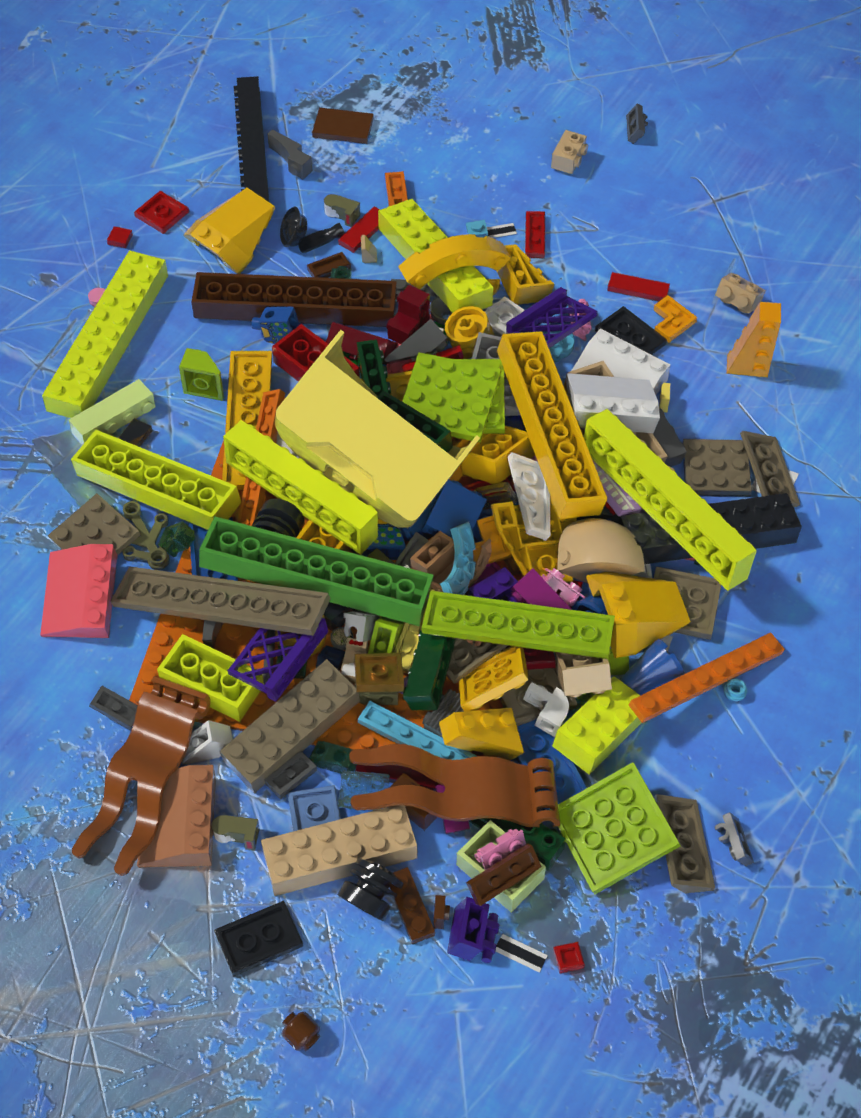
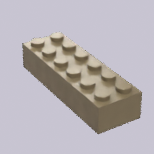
(290, 725)

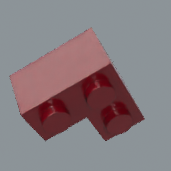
(411, 314)

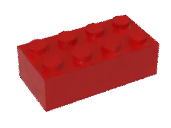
(299, 351)

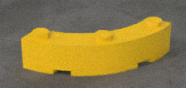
(452, 254)

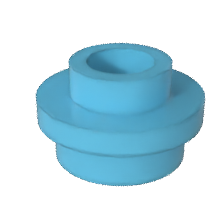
(738, 685)

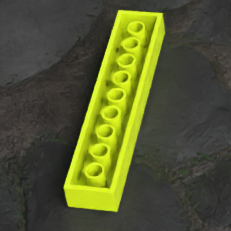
(105, 335)
(669, 500)

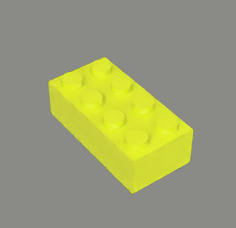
(206, 671)
(598, 727)

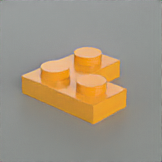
(676, 318)
(488, 530)

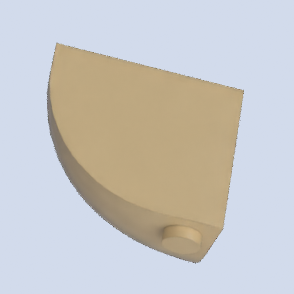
(598, 547)

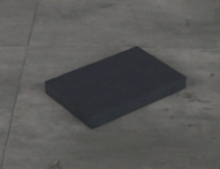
(632, 330)
(258, 938)

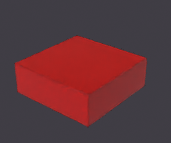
(119, 237)
(568, 957)

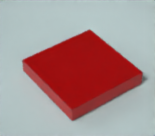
(161, 212)

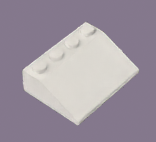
(624, 359)
(626, 398)

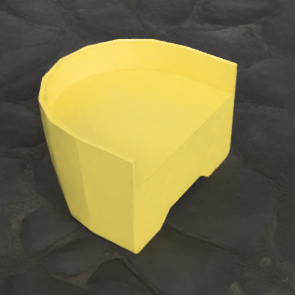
(363, 443)

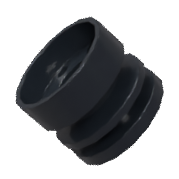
(280, 517)
(371, 888)

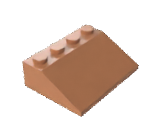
(185, 820)

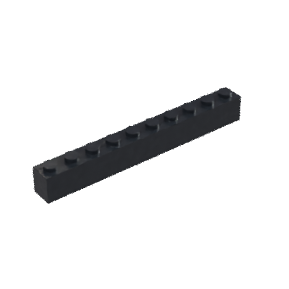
(251, 136)

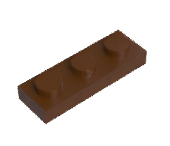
(503, 874)
(412, 908)

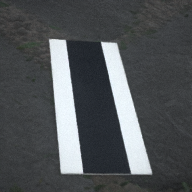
(501, 230)
(520, 953)

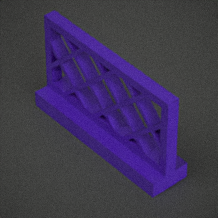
(544, 310)
(287, 669)

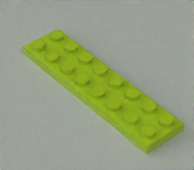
(518, 624)

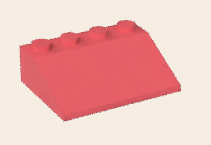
(79, 592)

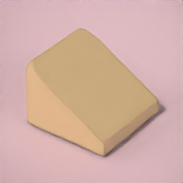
(368, 250)

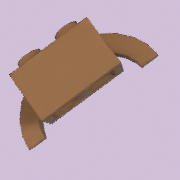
(438, 559)

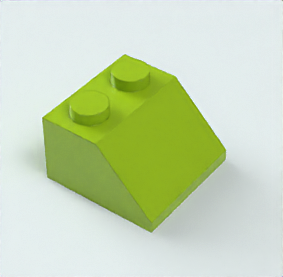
(200, 375)

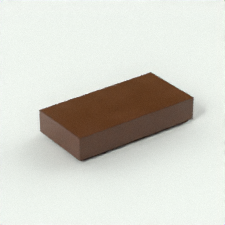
(323, 267)

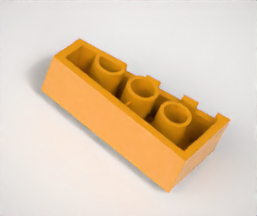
(756, 345)

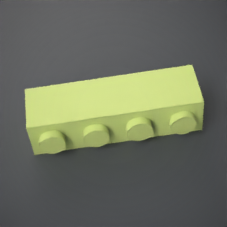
(113, 411)

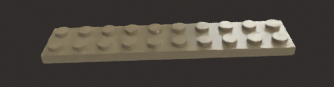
(221, 600)

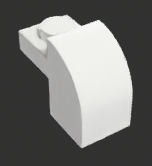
(553, 707)

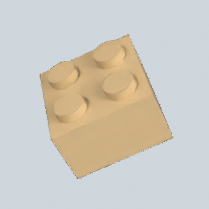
(582, 674)

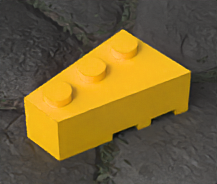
(522, 280)
(483, 731)

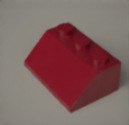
(353, 335)

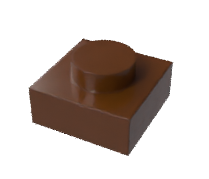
(441, 912)

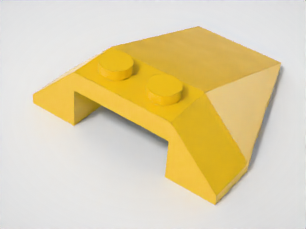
(233, 228)
(526, 549)
(642, 609)

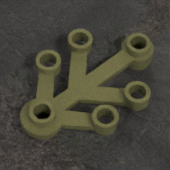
(147, 539)

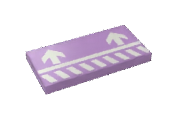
(616, 496)

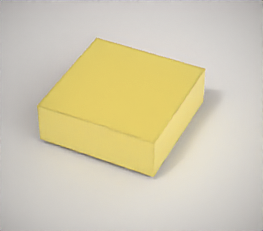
(665, 397)

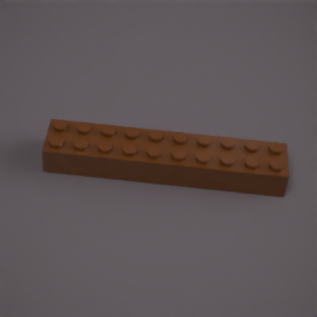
(313, 298)

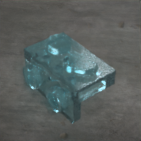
(360, 783)

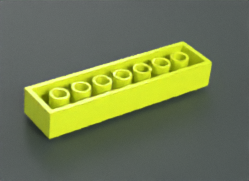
(412, 231)
(155, 480)
(301, 485)

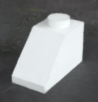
(207, 742)

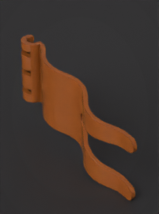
(149, 757)
(472, 785)

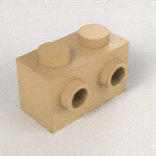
(569, 152)
(740, 293)

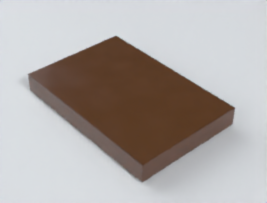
(343, 125)

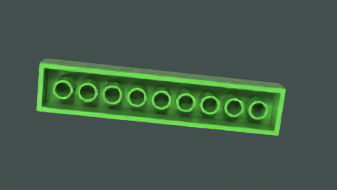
(305, 565)

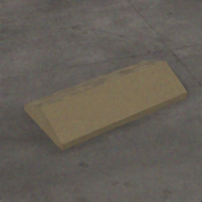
(769, 465)
(469, 657)
(689, 863)

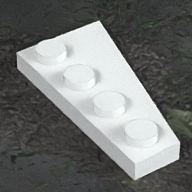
(531, 495)

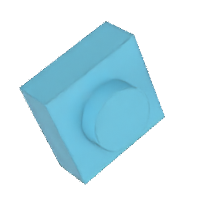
(478, 228)

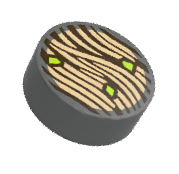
(339, 639)

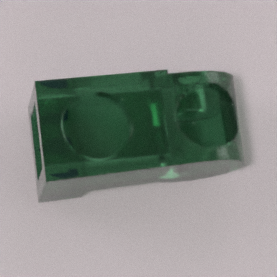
(332, 757)

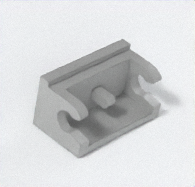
(363, 622)

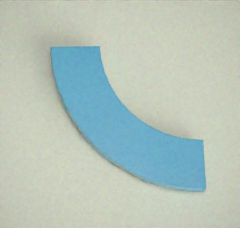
(463, 565)

